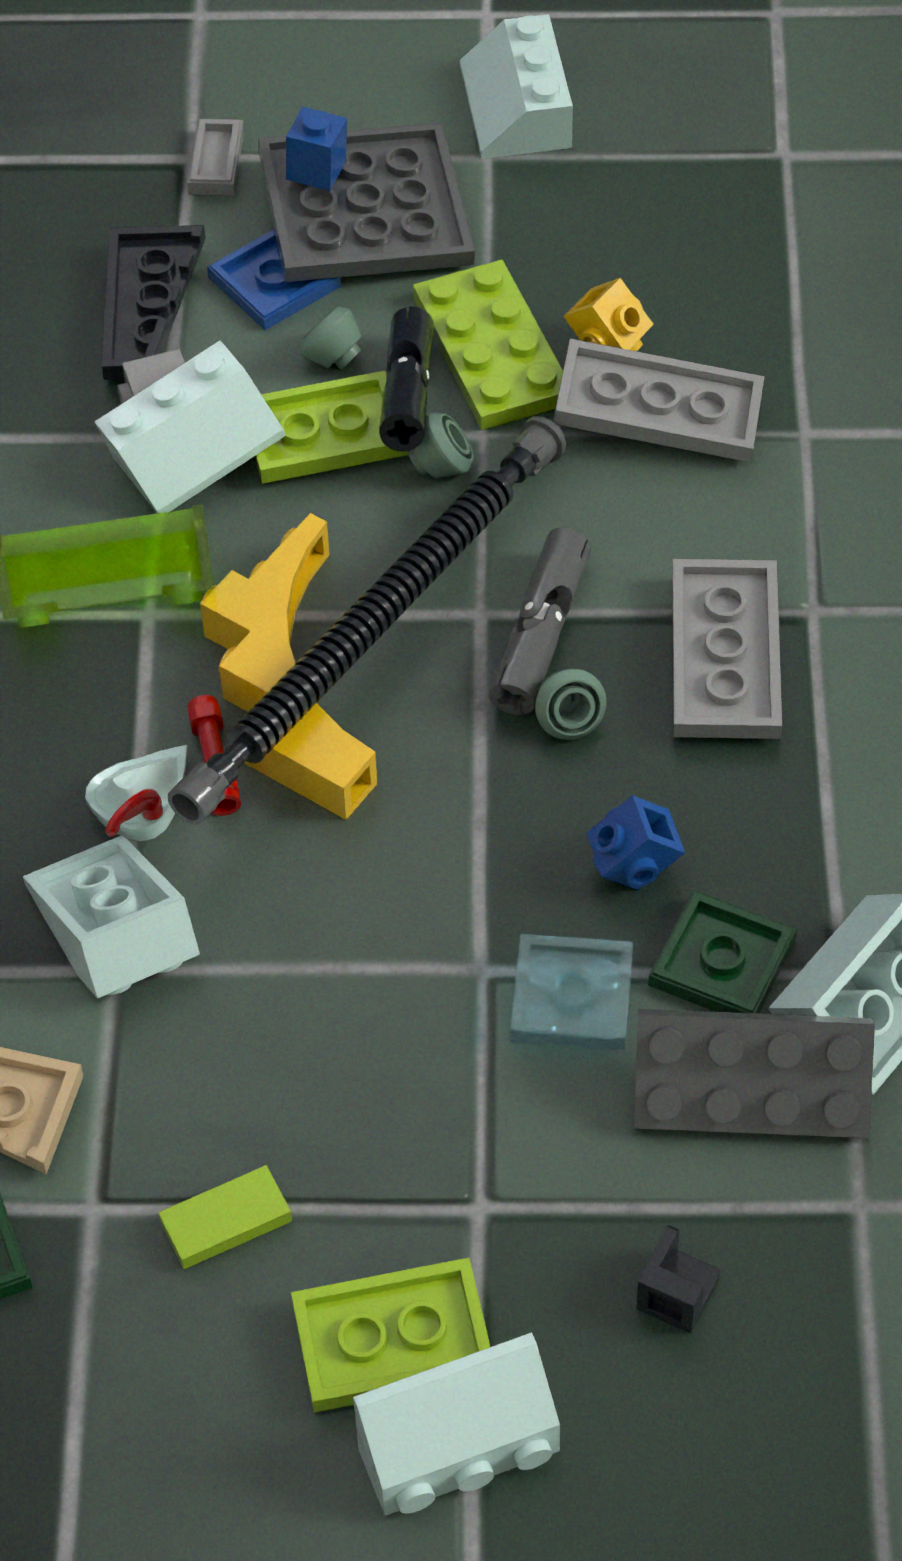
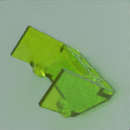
(104, 564)

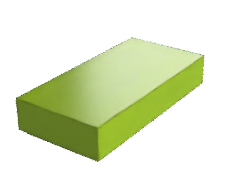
(225, 1217)

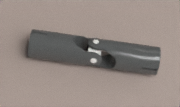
(540, 621)

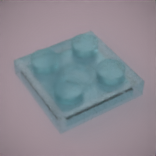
(572, 992)

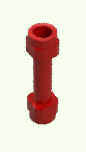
(207, 724)

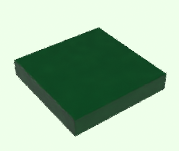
(722, 956)

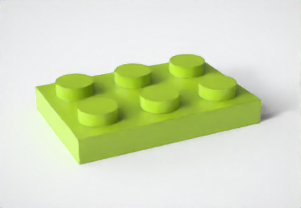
(326, 427)
(386, 1329)

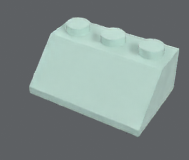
(518, 89)
(190, 428)
(859, 978)
(457, 1425)

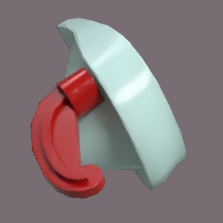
(134, 794)

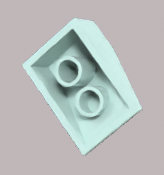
(113, 916)

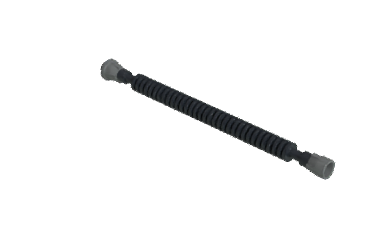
(366, 621)

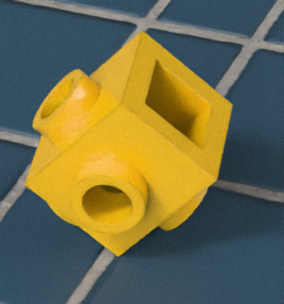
(609, 317)

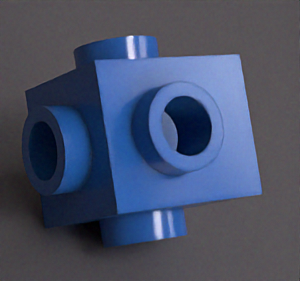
(635, 843)

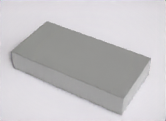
(215, 157)

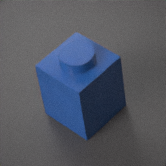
(316, 148)

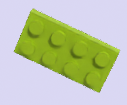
(491, 343)

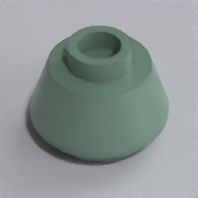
(332, 339)
(444, 448)
(570, 704)

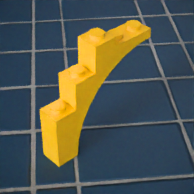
(256, 627)

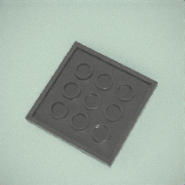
(385, 213)

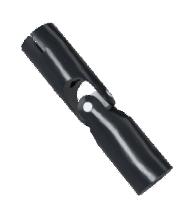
(406, 378)

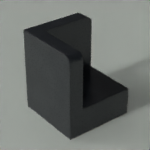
(675, 1284)

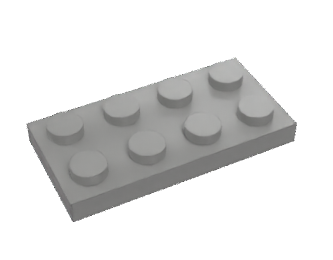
(659, 400)
(726, 649)

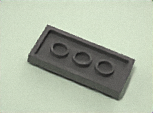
(754, 1073)

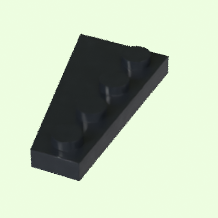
(145, 289)

